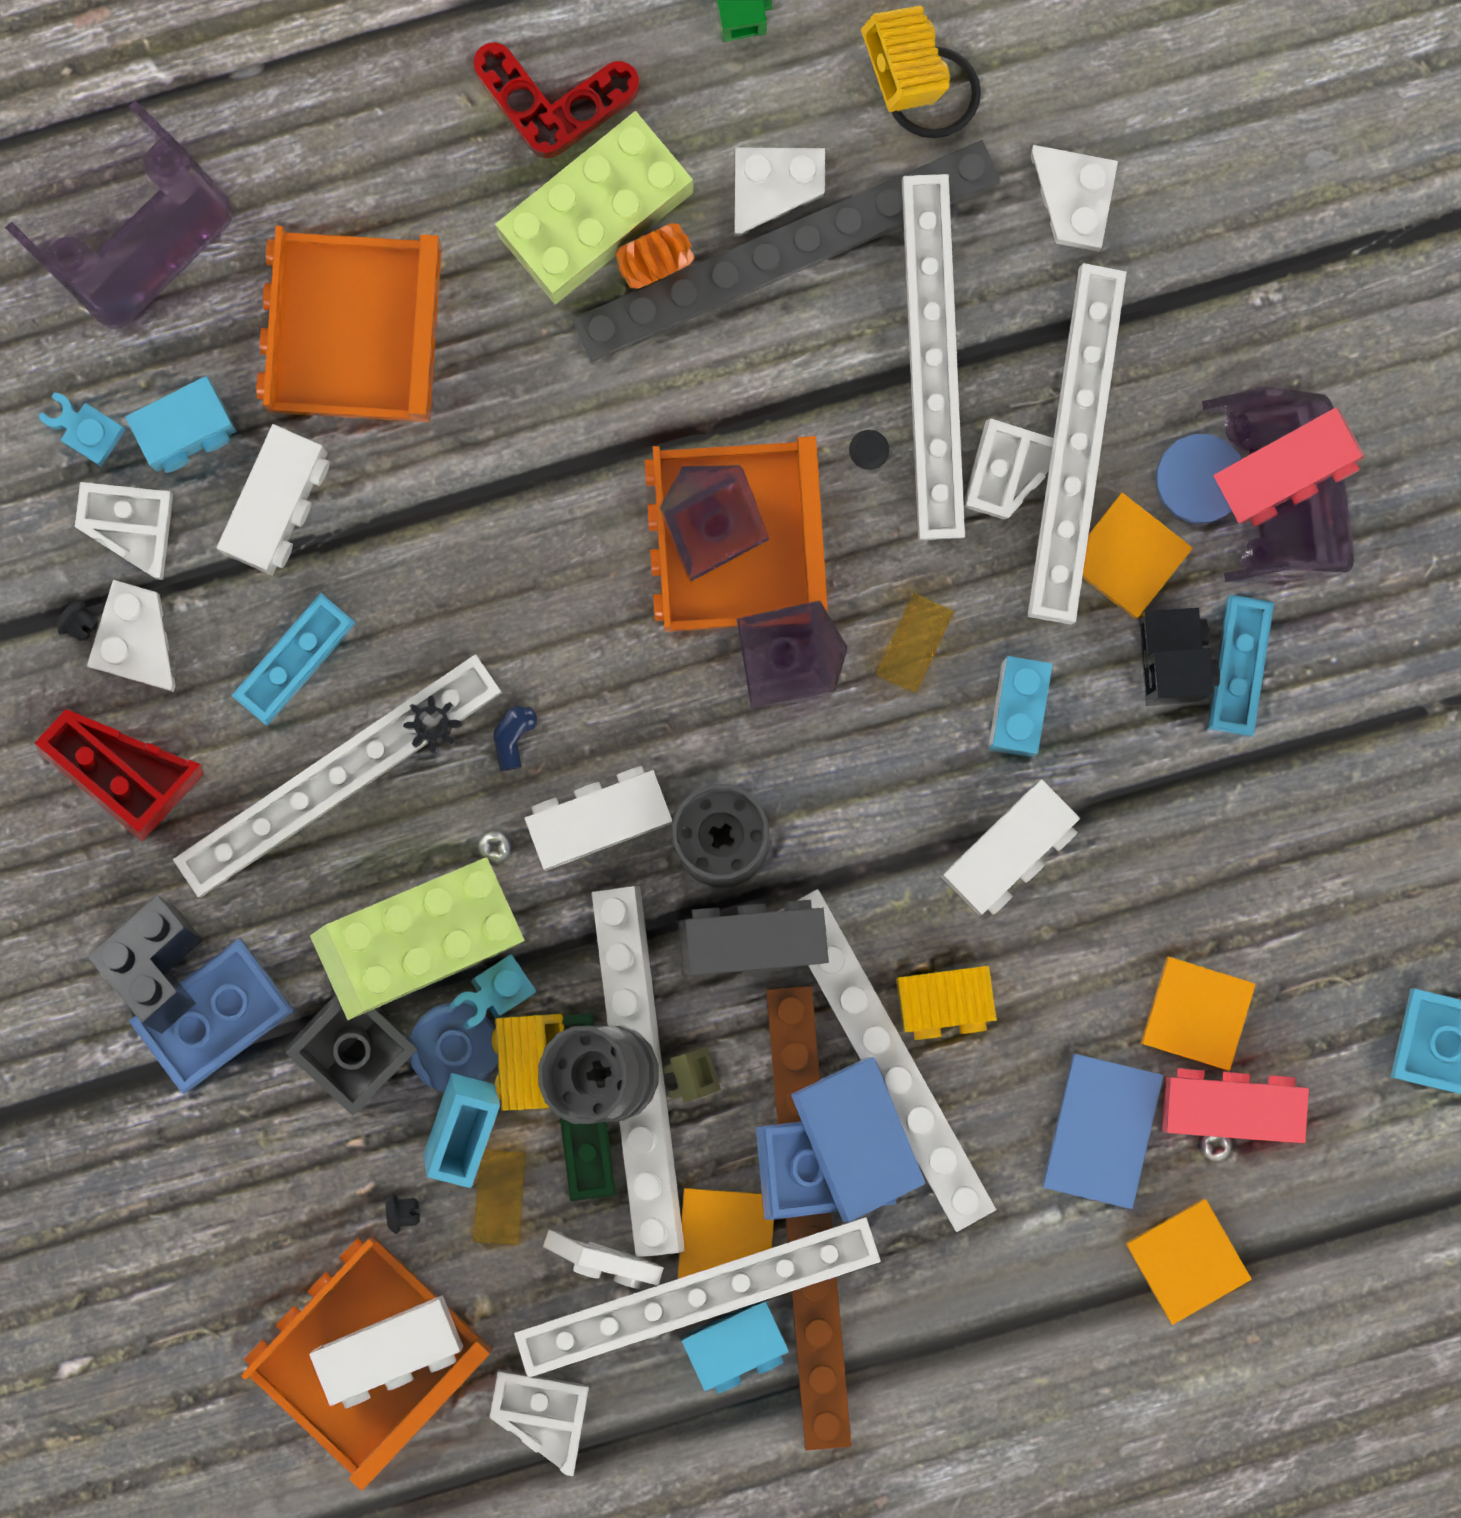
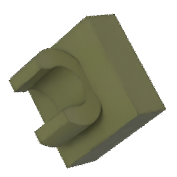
(693, 1074)

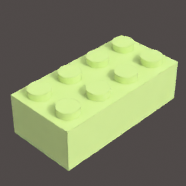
(595, 207)
(416, 938)

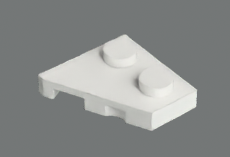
(774, 183)
(1076, 194)
(1006, 468)
(127, 522)
(133, 638)
(594, 1258)
(542, 1414)

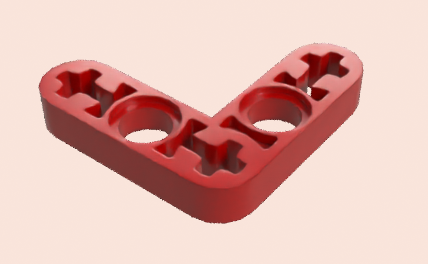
(558, 114)

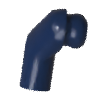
(507, 734)

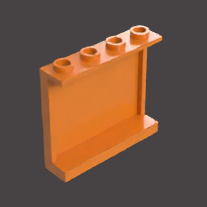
(350, 326)
(764, 579)
(360, 1294)

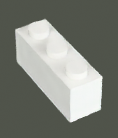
(274, 500)
(597, 818)
(1012, 849)
(387, 1352)

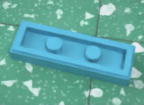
(293, 659)
(1240, 665)

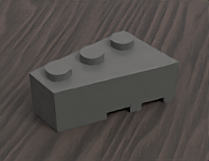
(753, 939)

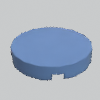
(1187, 479)
(449, 1048)

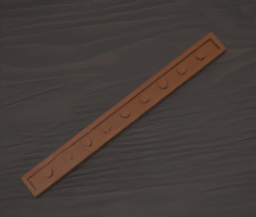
(816, 1305)

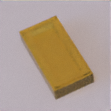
(914, 643)
(499, 1197)

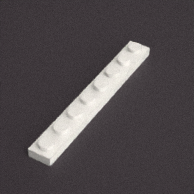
(933, 357)
(1077, 444)
(330, 780)
(921, 1117)
(646, 1135)
(697, 1297)

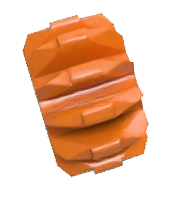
(654, 256)

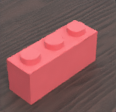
(1290, 468)
(1235, 1107)

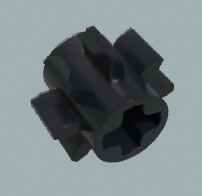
(433, 711)

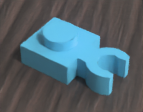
(87, 431)
(498, 989)

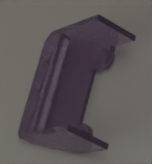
(151, 245)
(1303, 537)

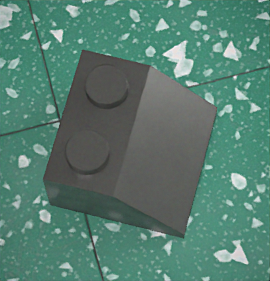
(351, 1055)

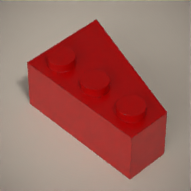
(120, 773)

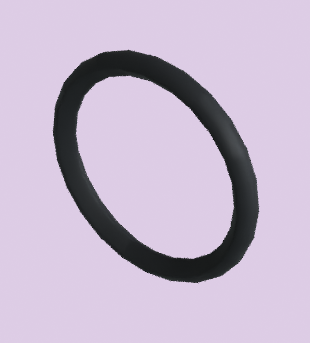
(968, 115)

